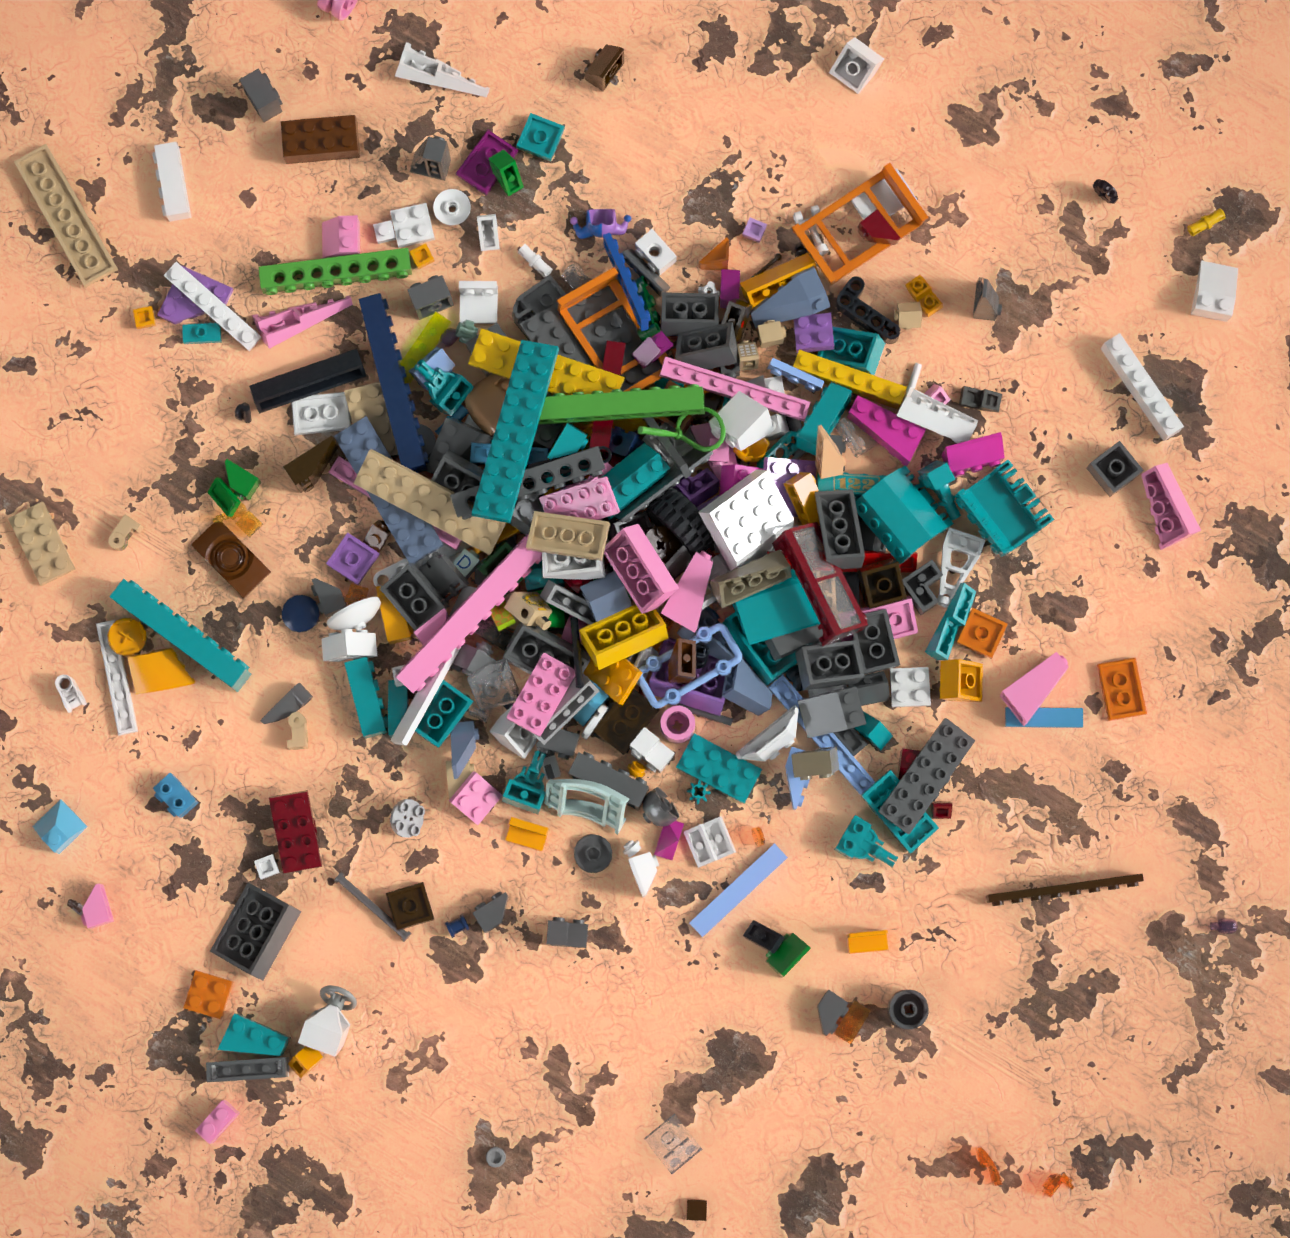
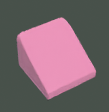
(938, 393)

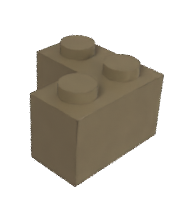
(816, 762)

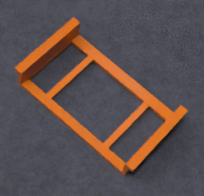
(903, 194)
(606, 279)

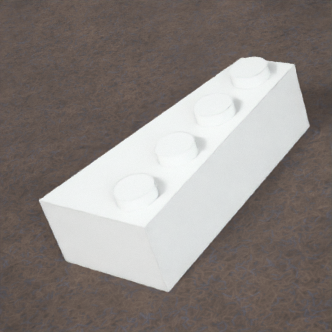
(936, 416)

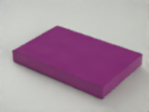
(477, 168)

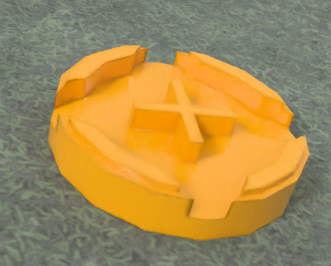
(126, 637)

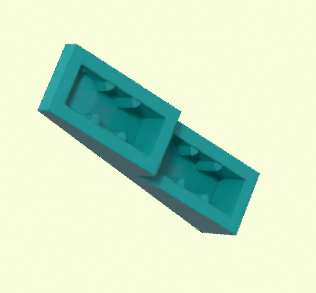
(955, 616)

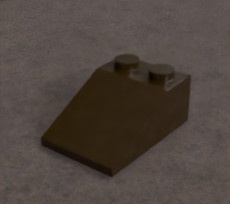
(309, 466)

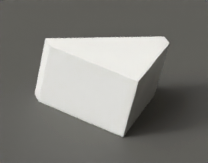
(488, 232)

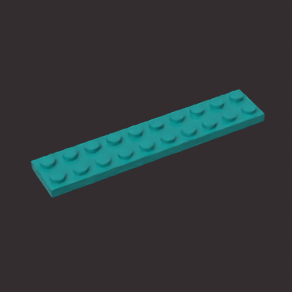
(515, 431)

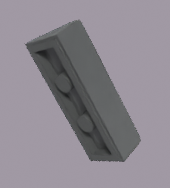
(642, 269)

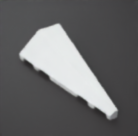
(422, 69)

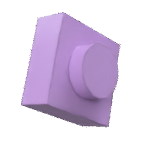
(754, 230)

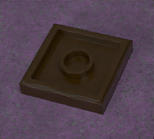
(410, 906)

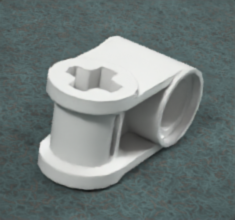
(71, 696)

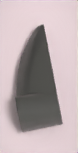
(290, 703)

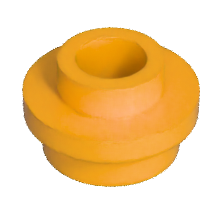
(636, 769)

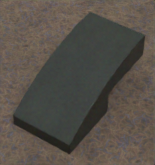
(980, 399)

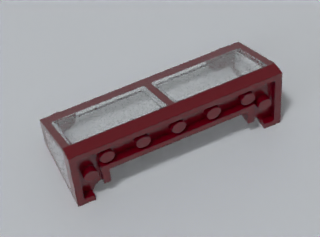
(822, 583)

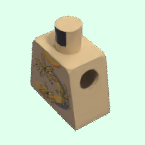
(529, 609)

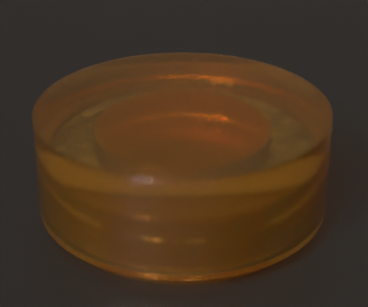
(758, 836)

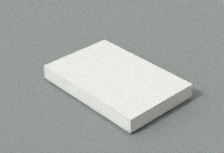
(885, 197)
(321, 414)

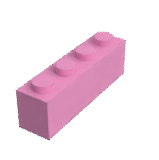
(1168, 505)

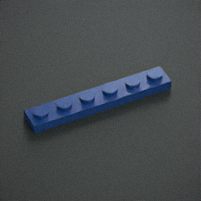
(624, 276)

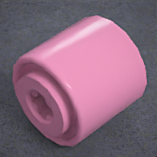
(683, 716)

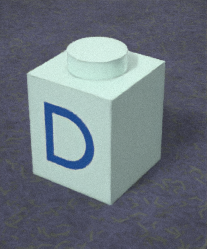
(467, 562)

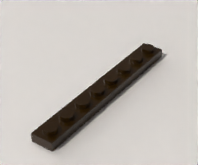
(1073, 889)

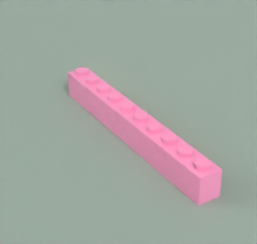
(468, 615)

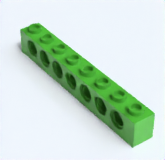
(363, 261)

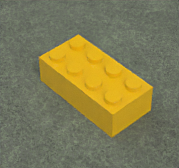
(622, 635)

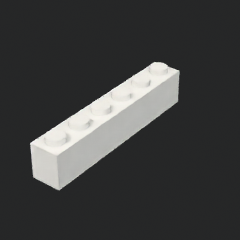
(1141, 387)

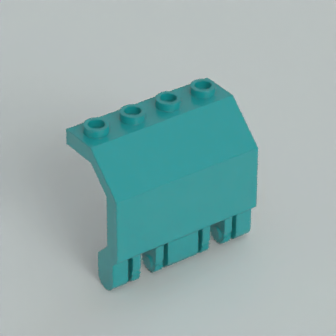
(1001, 511)
(901, 514)

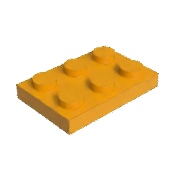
(616, 679)

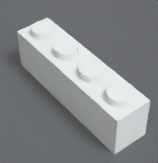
(172, 181)

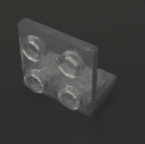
(855, 437)

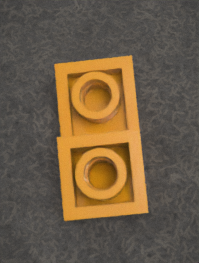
(922, 293)

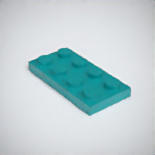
(719, 768)

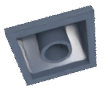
(606, 596)

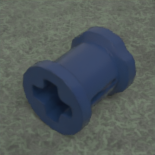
(457, 925)

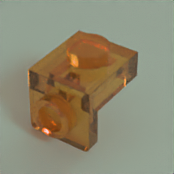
(356, 594)
(1052, 1184)

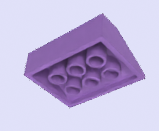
(704, 697)

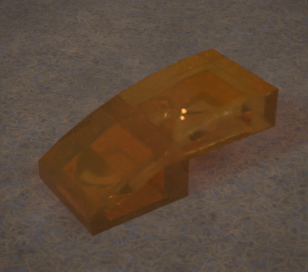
(986, 1161)

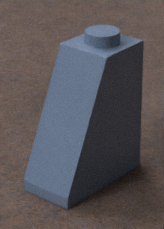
(747, 689)

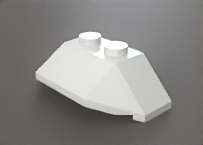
(772, 738)

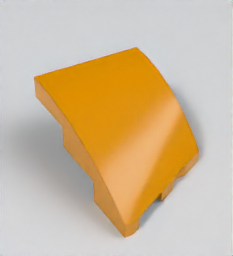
(158, 671)

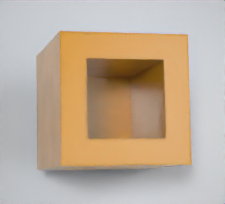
(305, 1061)

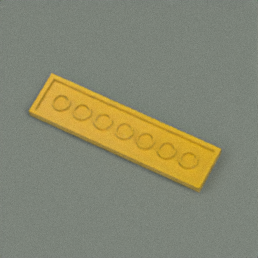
(498, 355)

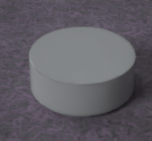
(495, 1157)

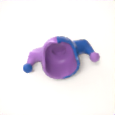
(599, 223)

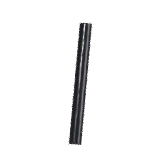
(577, 652)

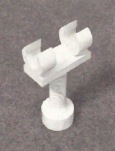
(798, 218)

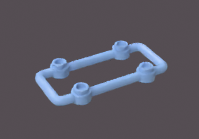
(722, 667)

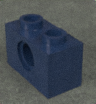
(623, 443)

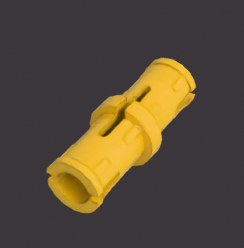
(1206, 222)

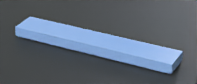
(738, 890)

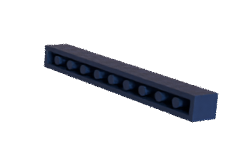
(392, 383)

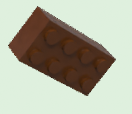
(320, 139)

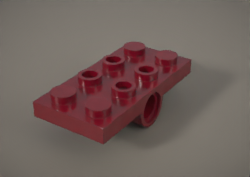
(295, 831)

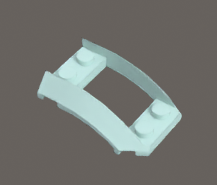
(610, 814)

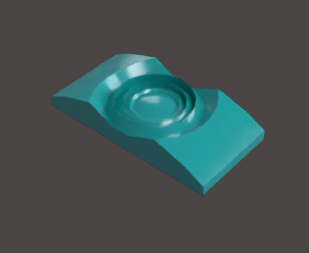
(876, 796)

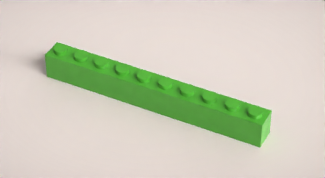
(623, 405)

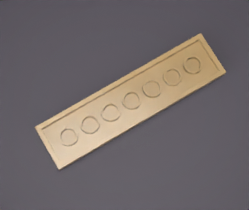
(65, 215)
(425, 500)

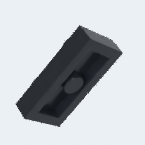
(763, 936)

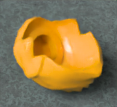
(753, 452)

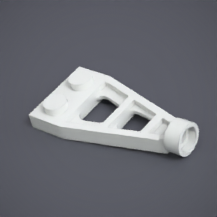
(963, 543)

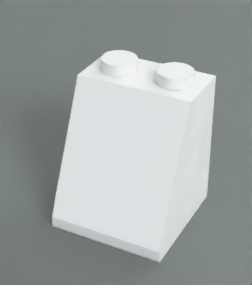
(744, 422)

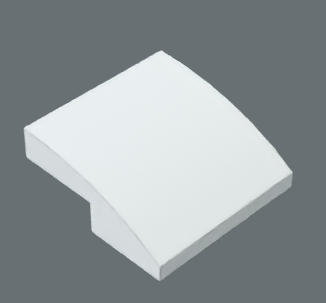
(709, 841)

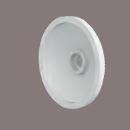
(355, 615)

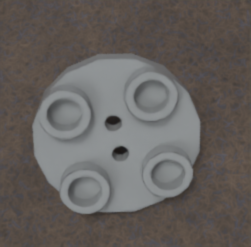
(407, 818)

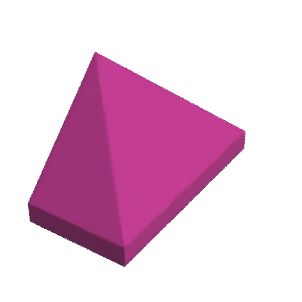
(669, 840)

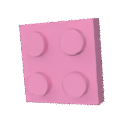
(475, 798)

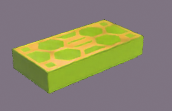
(502, 617)

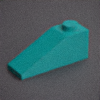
(397, 705)

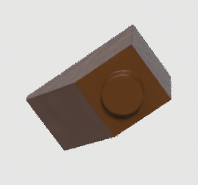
(682, 662)

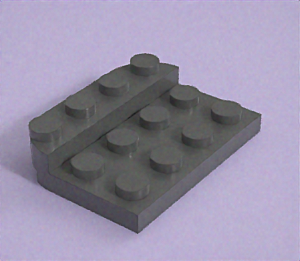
(536, 300)

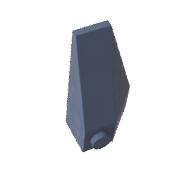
(797, 299)
(717, 646)

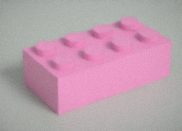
(640, 568)

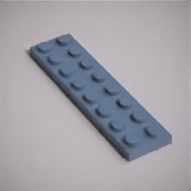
(411, 533)

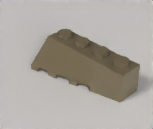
(750, 578)

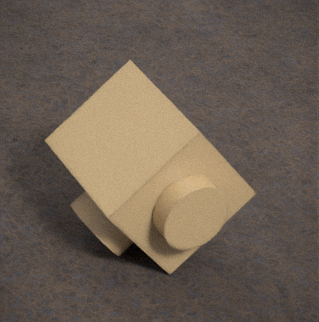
(908, 315)
(771, 333)

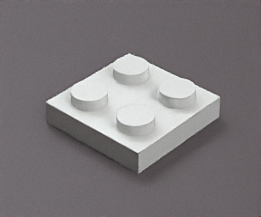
(412, 225)
(910, 687)

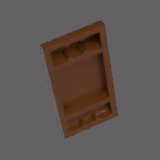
(231, 558)

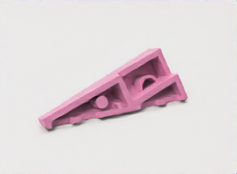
(285, 324)

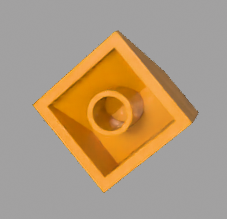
(961, 680)

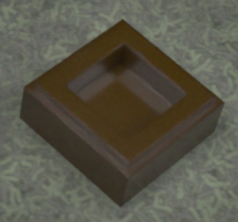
(696, 1210)

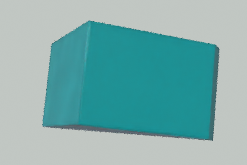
(874, 731)

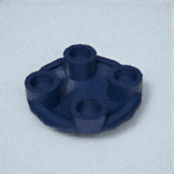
(300, 613)

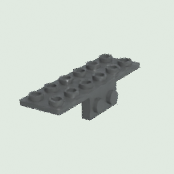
(692, 459)
(926, 776)

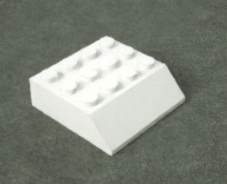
(747, 519)

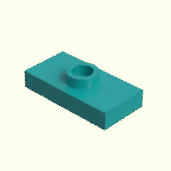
(201, 333)

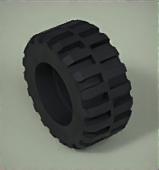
(682, 519)

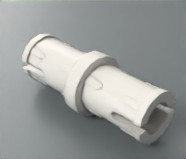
(535, 261)

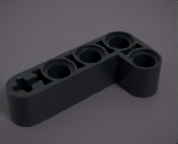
(870, 313)

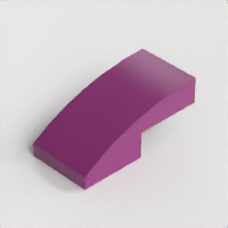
(729, 286)

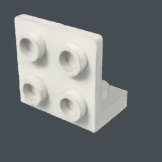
(478, 301)

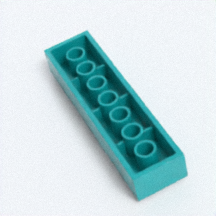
(186, 638)

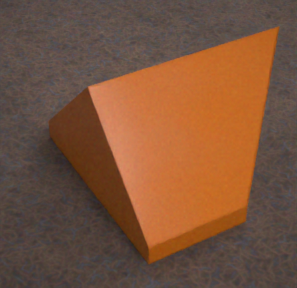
(716, 258)

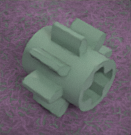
(466, 331)

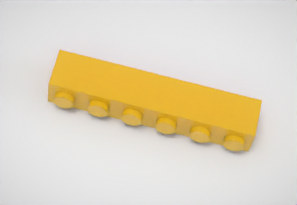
(859, 382)

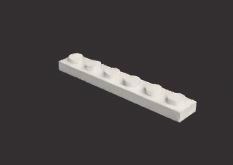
(212, 306)

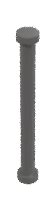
(370, 905)

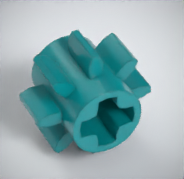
(698, 797)

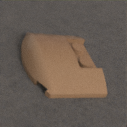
(486, 402)

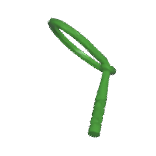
(678, 433)

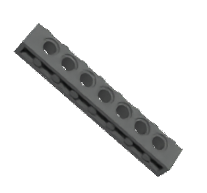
(592, 455)

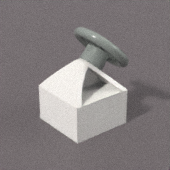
(327, 1026)

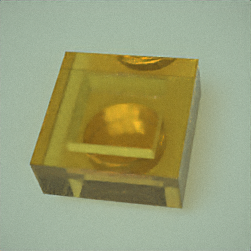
(248, 523)

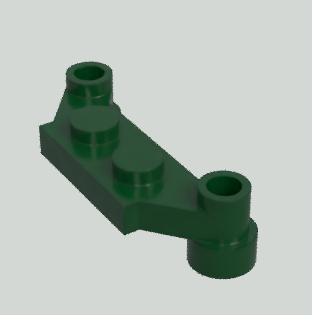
(649, 304)

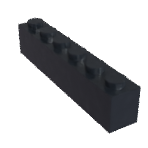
(307, 381)

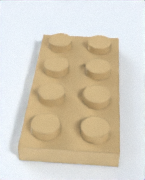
(370, 402)
(568, 535)
(42, 543)

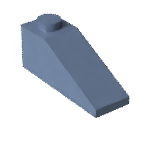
(462, 745)

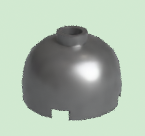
(658, 809)

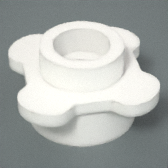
(709, 287)

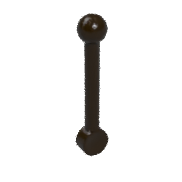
(777, 257)

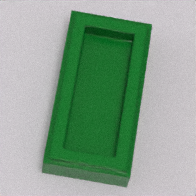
(224, 497)

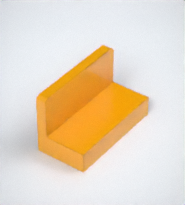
(527, 834)
(867, 941)

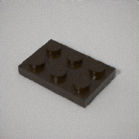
(626, 721)

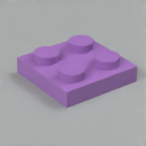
(814, 333)
(352, 559)

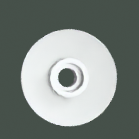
(448, 199)

